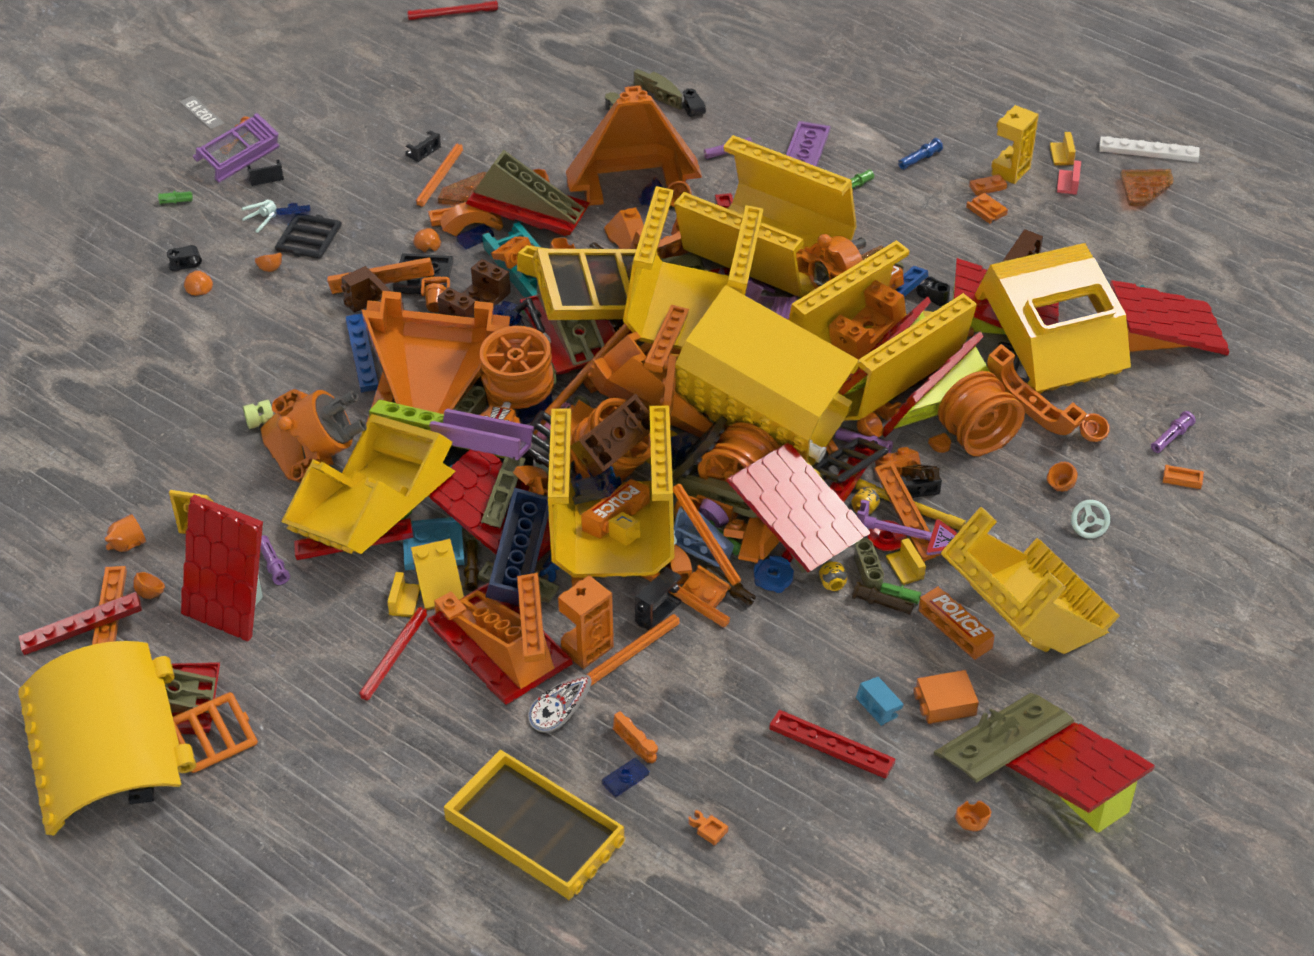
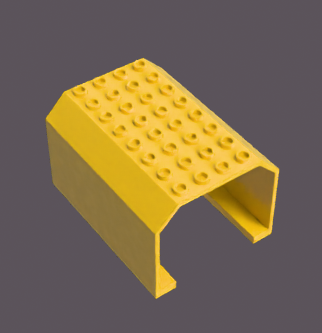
(796, 206)
(659, 284)
(904, 357)
(764, 373)
(587, 555)

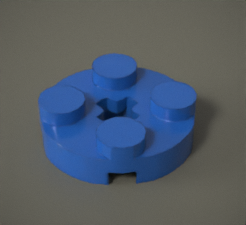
(773, 582)

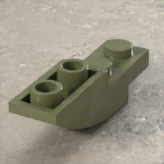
(659, 85)

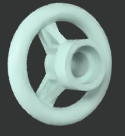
(1084, 523)

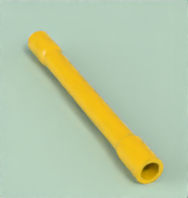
(948, 519)

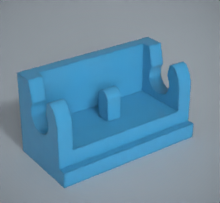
(879, 700)

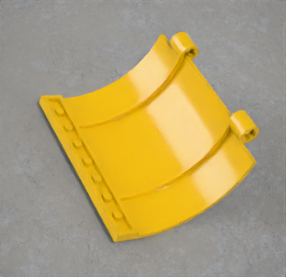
(100, 727)

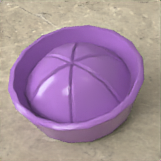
(713, 512)

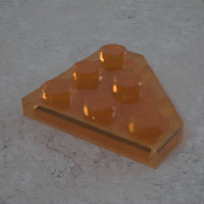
(1145, 184)
(460, 191)

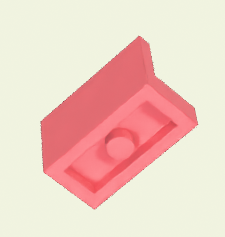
(1069, 180)

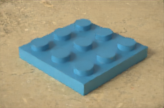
(431, 531)

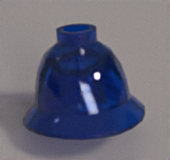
(648, 191)

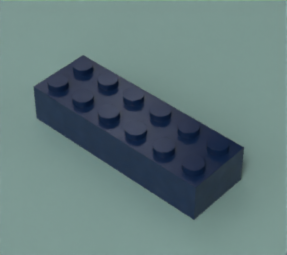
(518, 545)

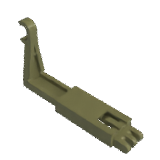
(715, 490)

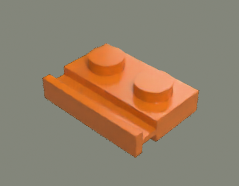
(987, 208)
(706, 586)

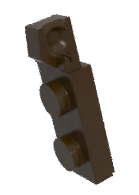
(922, 471)

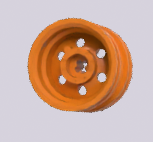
(517, 366)
(981, 413)
(735, 450)
(629, 461)

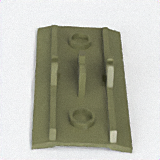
(1004, 736)

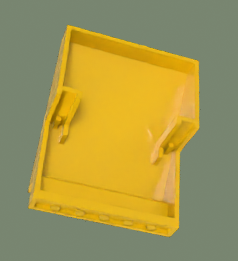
(381, 483)

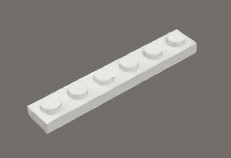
(1149, 149)

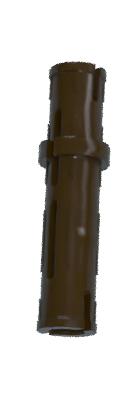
(471, 570)
(736, 591)

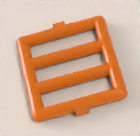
(210, 706)

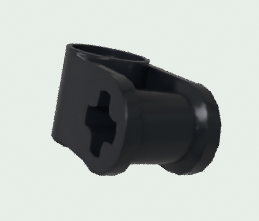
(693, 103)
(185, 257)
(934, 289)

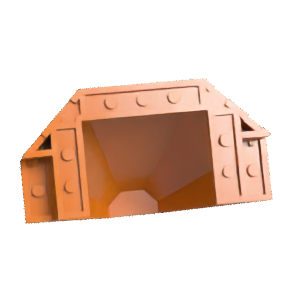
(631, 138)
(429, 356)
(623, 375)

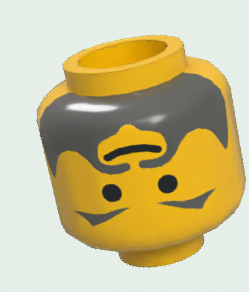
(866, 494)
(833, 576)

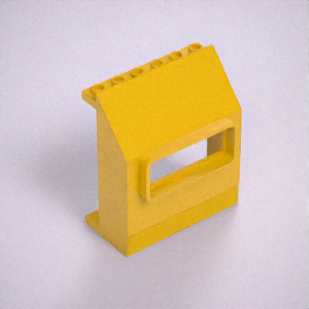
(1066, 350)
(1029, 588)

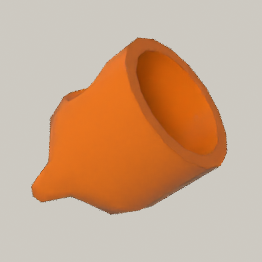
(124, 534)

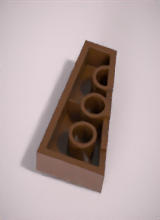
(1027, 244)

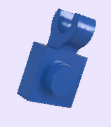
(549, 568)

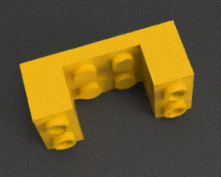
(1020, 127)

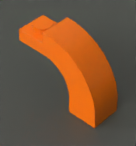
(463, 215)

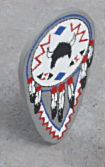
(558, 704)

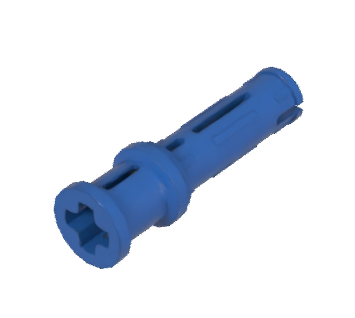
(925, 151)

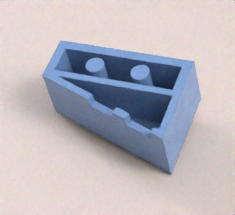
(691, 541)

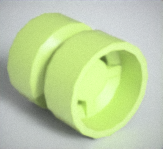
(251, 413)

